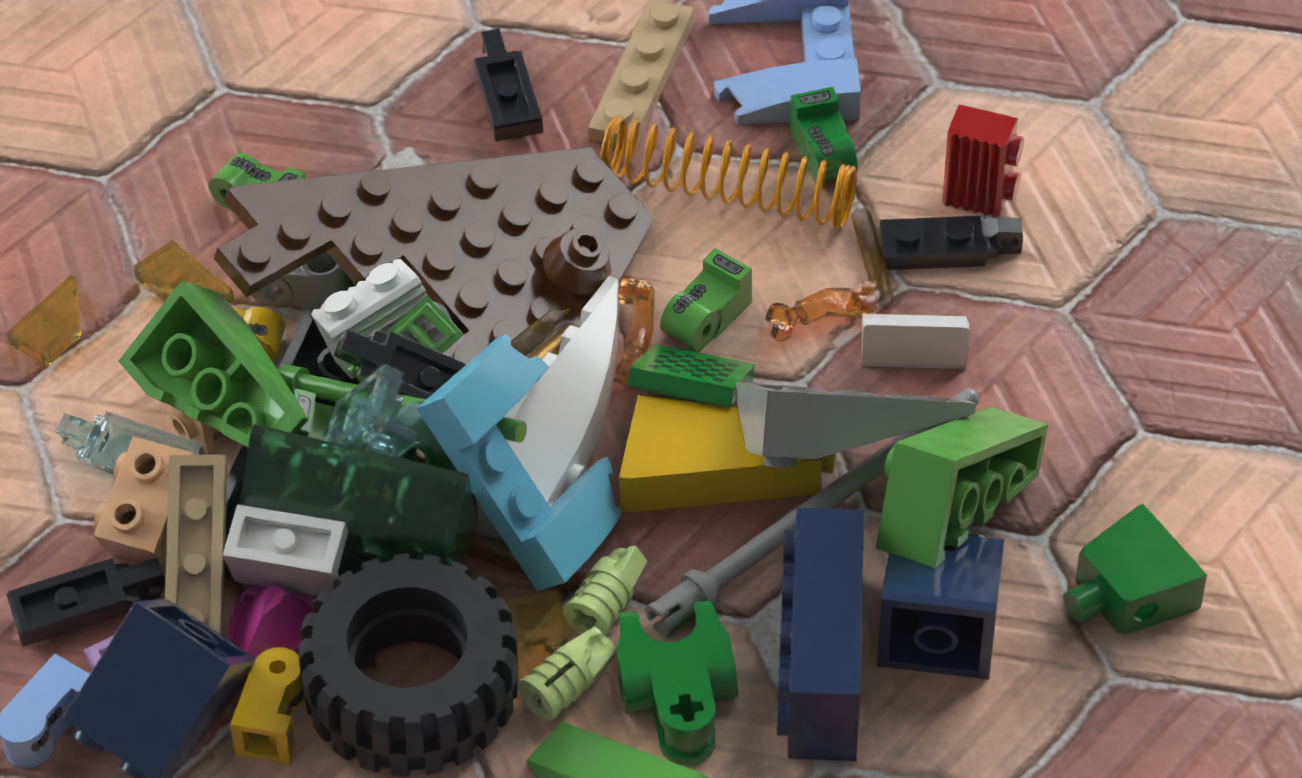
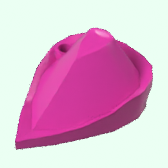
(269, 619)

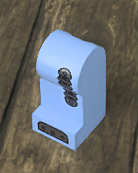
(36, 713)

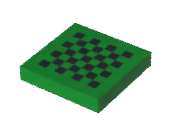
(689, 375)

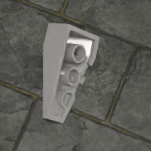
(813, 424)

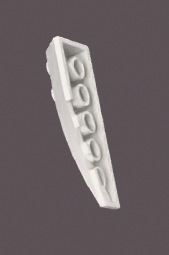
(568, 402)

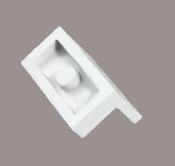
(914, 341)
(284, 550)

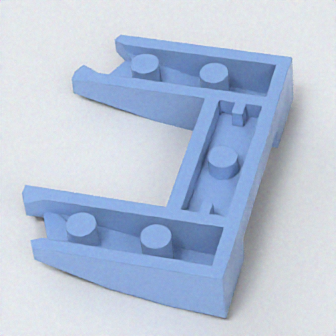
(826, 56)

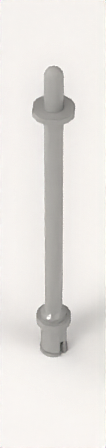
(704, 586)

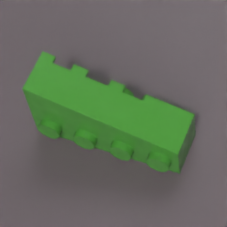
(955, 478)

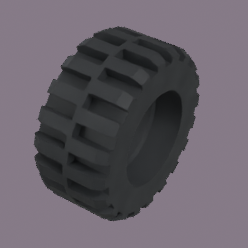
(412, 724)

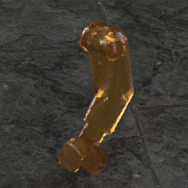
(826, 302)
(638, 339)

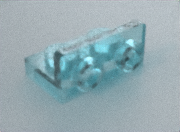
(368, 414)

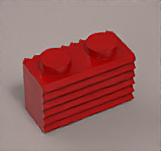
(981, 161)

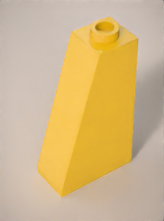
(698, 457)

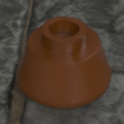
(577, 261)

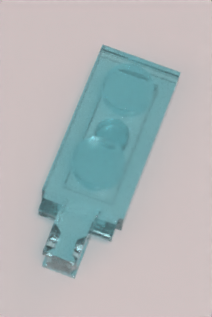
(109, 435)

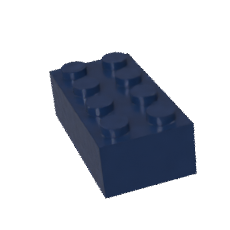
(821, 635)

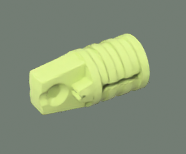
(605, 591)
(566, 674)

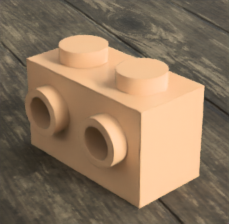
(136, 511)

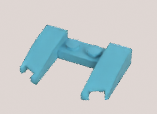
(463, 418)

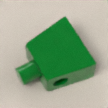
(1135, 576)

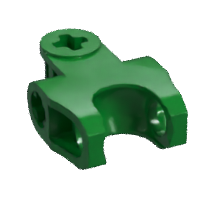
(678, 681)

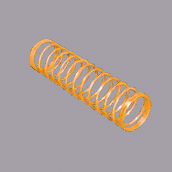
(838, 211)

